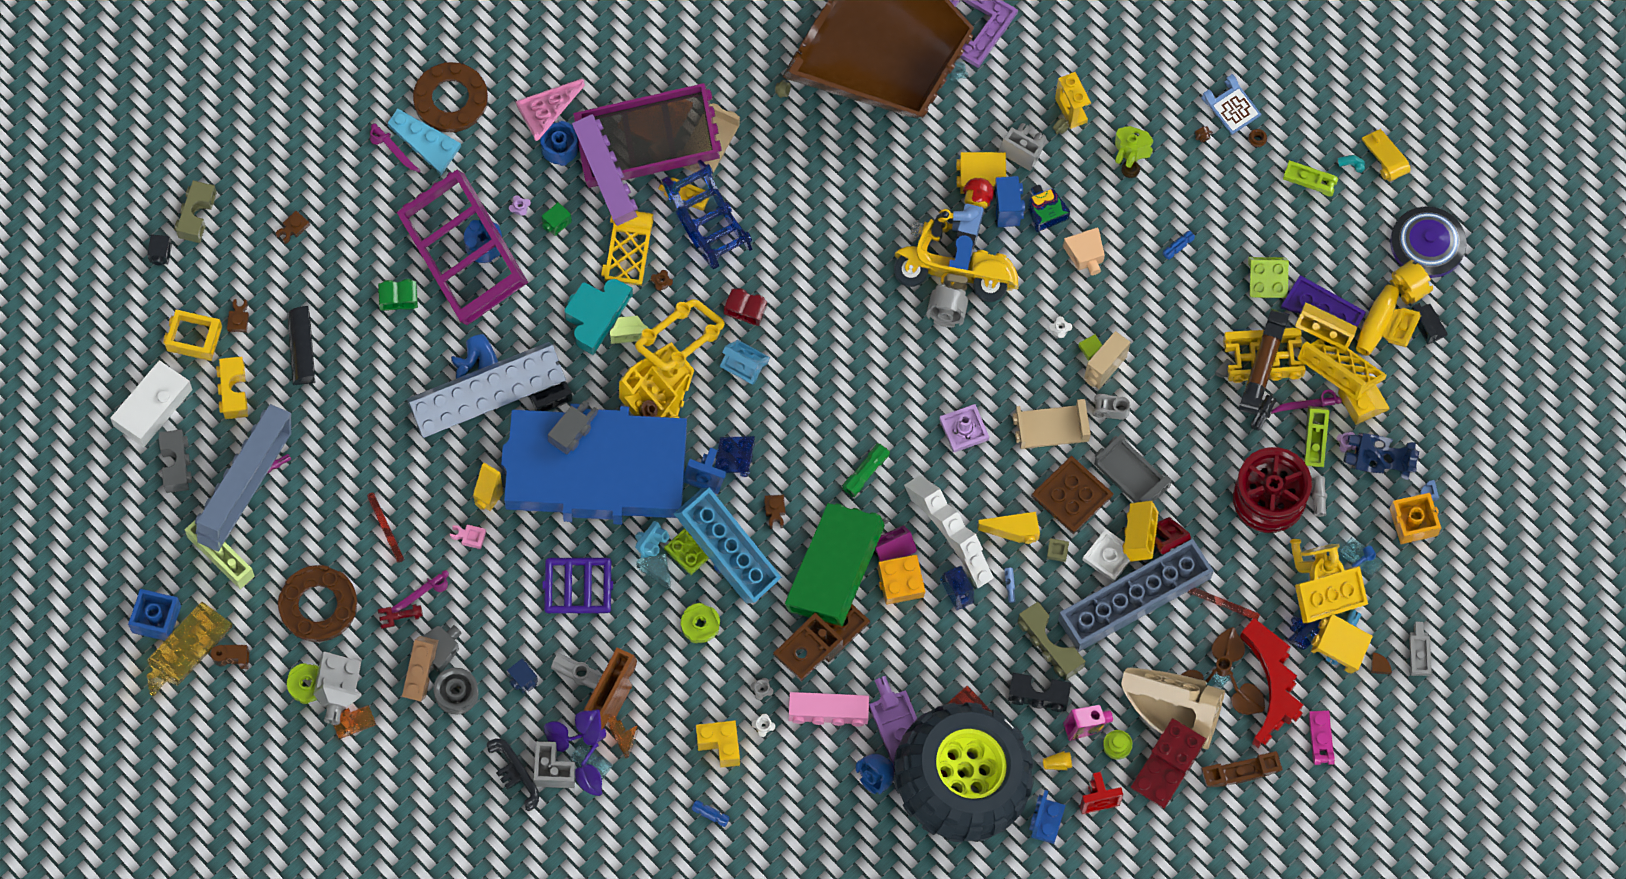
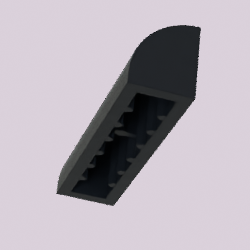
(301, 346)

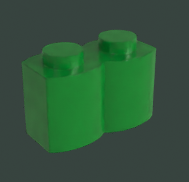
(398, 295)

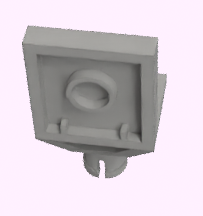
(336, 684)

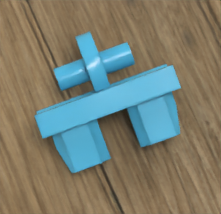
(649, 540)

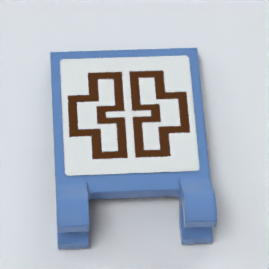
(1232, 107)

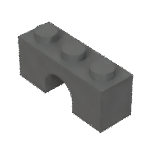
(177, 476)

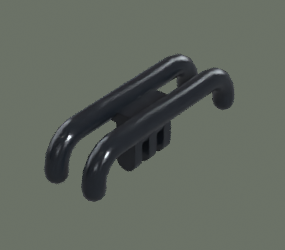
(514, 772)

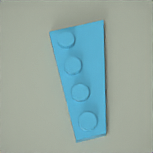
(428, 142)

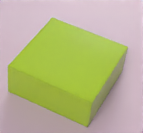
(1090, 346)

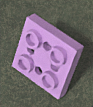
(962, 421)

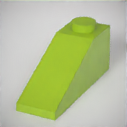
(1316, 435)

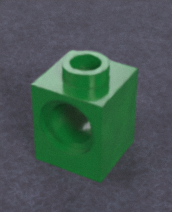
(556, 219)

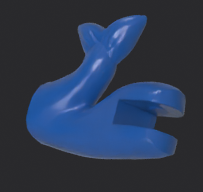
(476, 347)

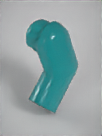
(1353, 160)

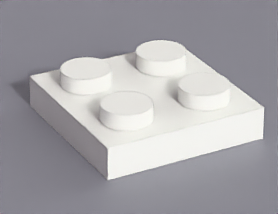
(1107, 556)

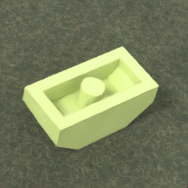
(627, 330)

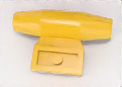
(1387, 322)

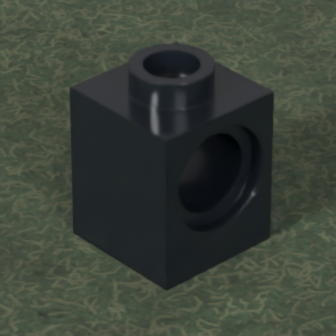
(159, 249)

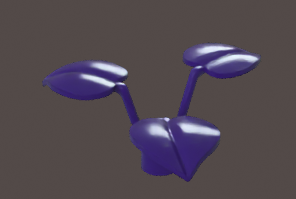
(590, 726)

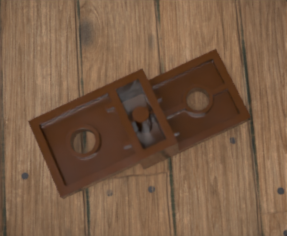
(820, 641)

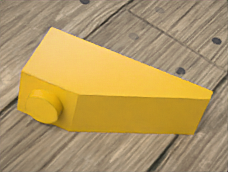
(488, 488)
(1013, 527)

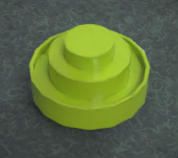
(1117, 744)

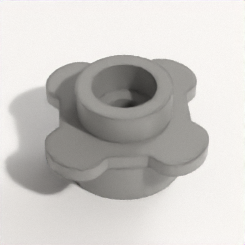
(763, 683)

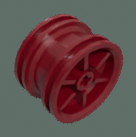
(1269, 517)

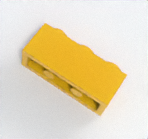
(1325, 326)
(1140, 531)

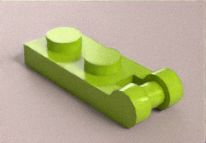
(1310, 178)

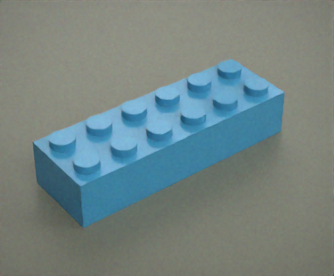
(727, 545)

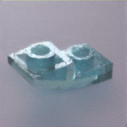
(1354, 551)

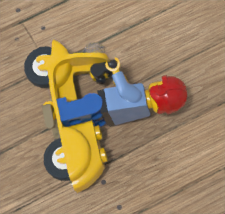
(987, 272)

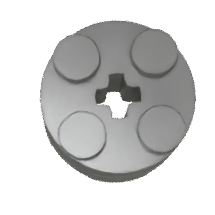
(947, 306)

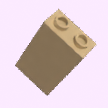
(727, 124)
(1052, 426)

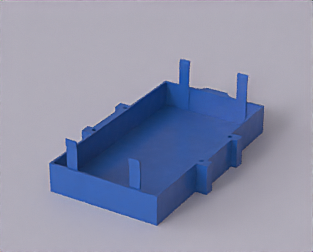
(615, 471)

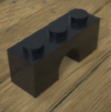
(1055, 697)

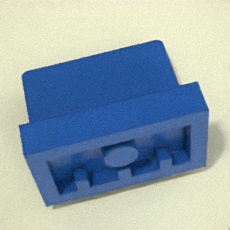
(1047, 821)

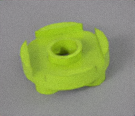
(704, 613)
(295, 682)

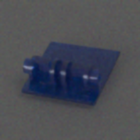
(735, 454)

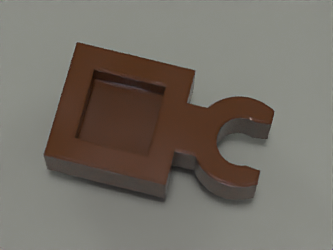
(294, 225)
(239, 318)
(776, 508)

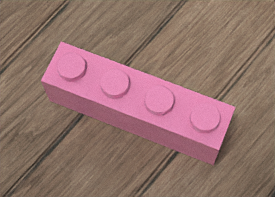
(828, 708)

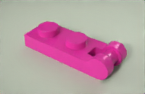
(1321, 737)

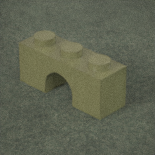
(198, 196)

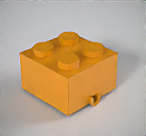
(1415, 518)
(901, 579)

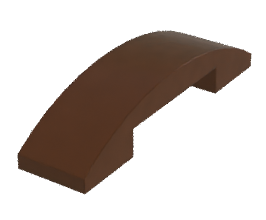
(1242, 771)

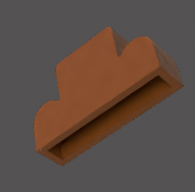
(613, 686)

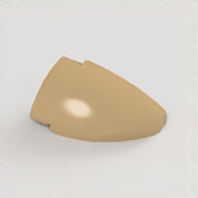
(1166, 695)

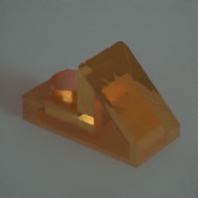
(354, 721)
(624, 739)

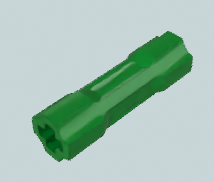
(857, 480)

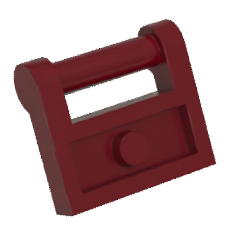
(1173, 534)

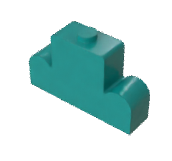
(596, 312)

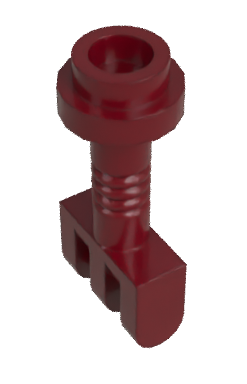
(416, 611)

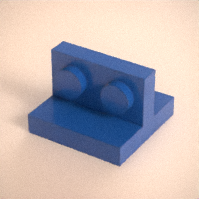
(703, 474)

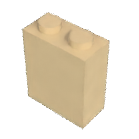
(1107, 360)

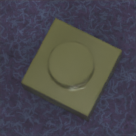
(1057, 550)

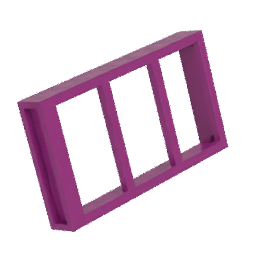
(493, 295)

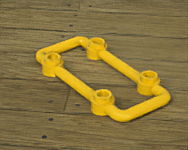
(678, 358)

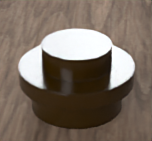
(1130, 172)

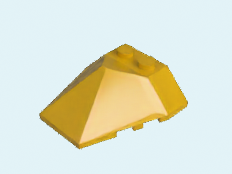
(648, 382)

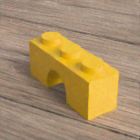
(233, 403)

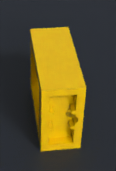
(189, 350)

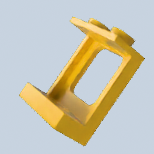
(1072, 98)

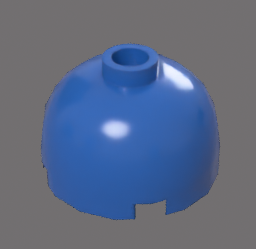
(876, 773)

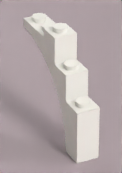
(949, 522)

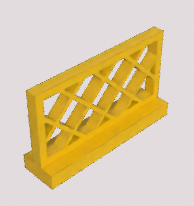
(1340, 374)

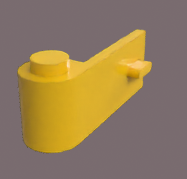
(1391, 159)

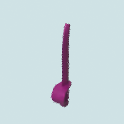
(382, 137)
(1304, 404)
(433, 583)

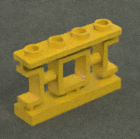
(1234, 339)

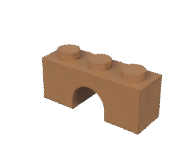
(419, 666)

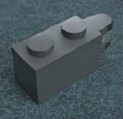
(571, 428)

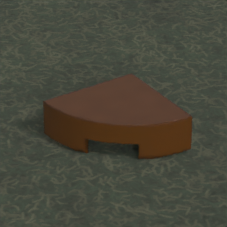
(1380, 664)

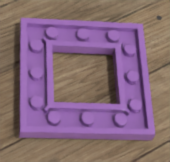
(1000, 15)

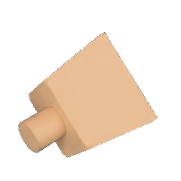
(1085, 250)

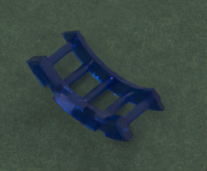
(691, 225)

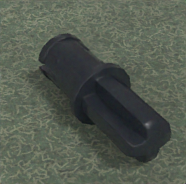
(1263, 412)

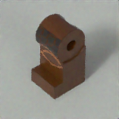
(231, 654)

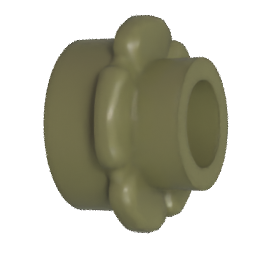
(783, 89)
(1061, 126)

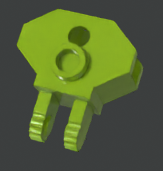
(1132, 146)

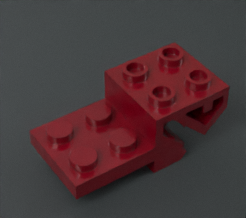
(1168, 763)

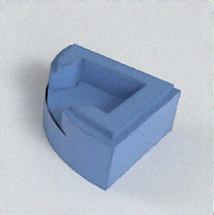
(1430, 487)

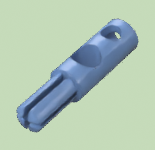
(1009, 576)

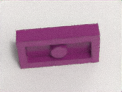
(895, 544)

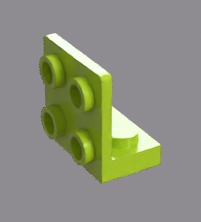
(1268, 277)

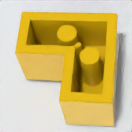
(721, 737)

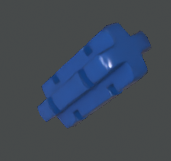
(1178, 245)
(710, 813)

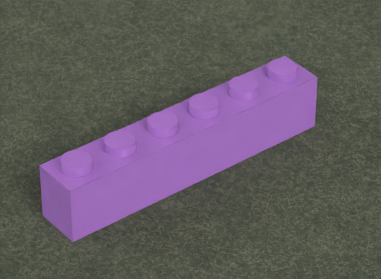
(605, 170)

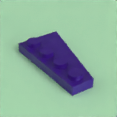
(1313, 294)

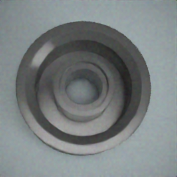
(460, 702)

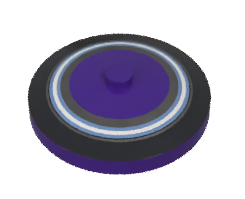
(1429, 238)

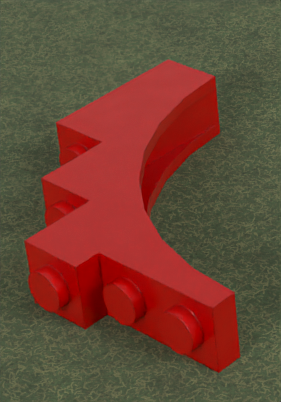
(1272, 654)

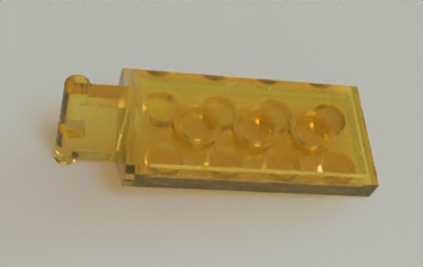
(186, 647)

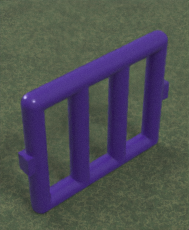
(568, 563)

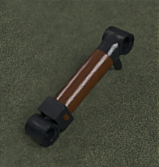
(1263, 362)

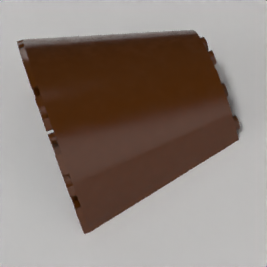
(882, 51)

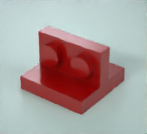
(1099, 797)

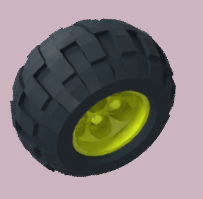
(996, 749)

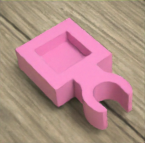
(471, 537)

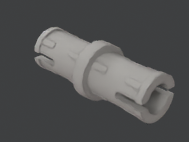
(1319, 496)

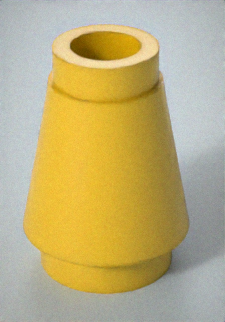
(1058, 761)

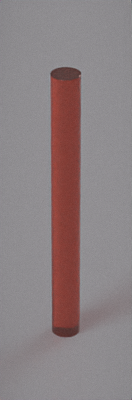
(385, 527)
(1224, 603)

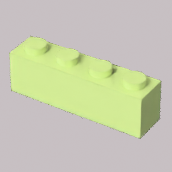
(226, 559)

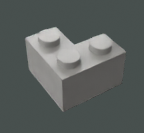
(549, 771)

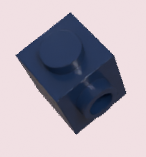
(522, 677)

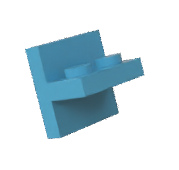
(743, 361)

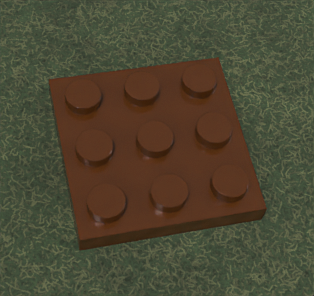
(1072, 495)

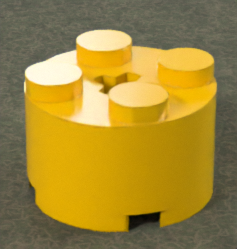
(1411, 282)

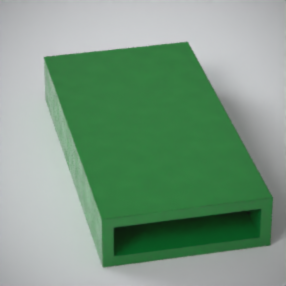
(835, 563)

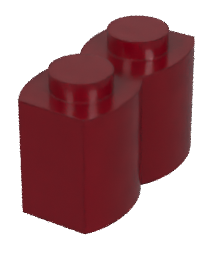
(745, 306)

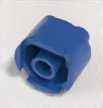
(560, 143)
(473, 238)

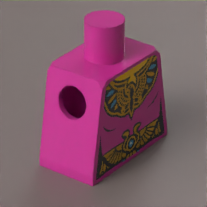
(1086, 721)

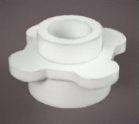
(1060, 322)
(763, 719)

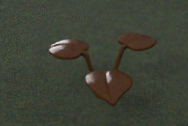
(1228, 649)

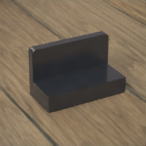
(1429, 323)

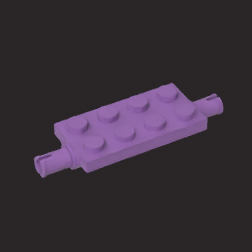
(892, 715)

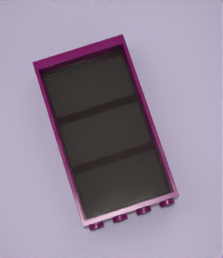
(657, 132)

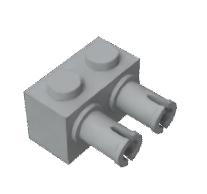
(1022, 148)

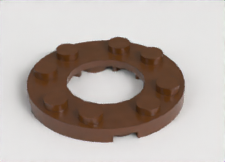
(457, 120)
(313, 577)

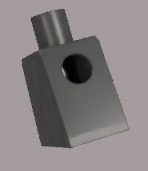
(446, 647)

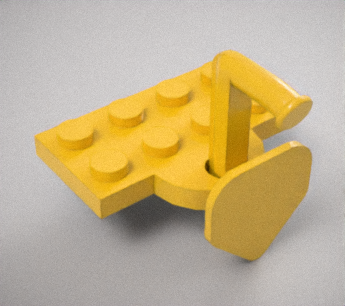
(1330, 586)

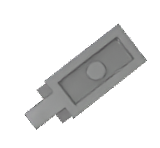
(1420, 651)

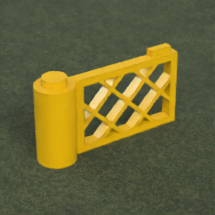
(638, 226)

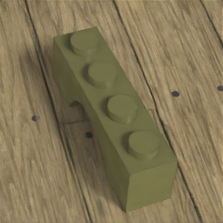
(1065, 660)

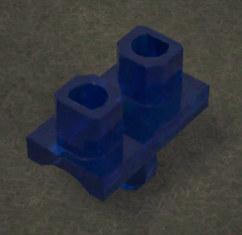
(1299, 637)

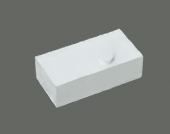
(151, 403)

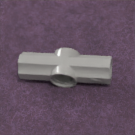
(570, 667)

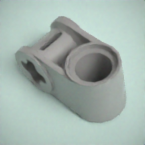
(1110, 406)

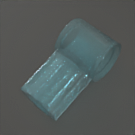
(599, 762)

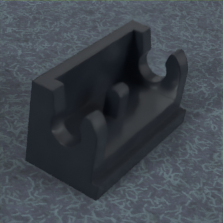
(551, 397)

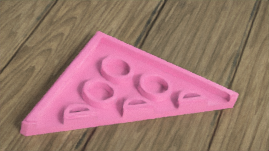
(545, 107)

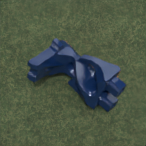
(1403, 458)

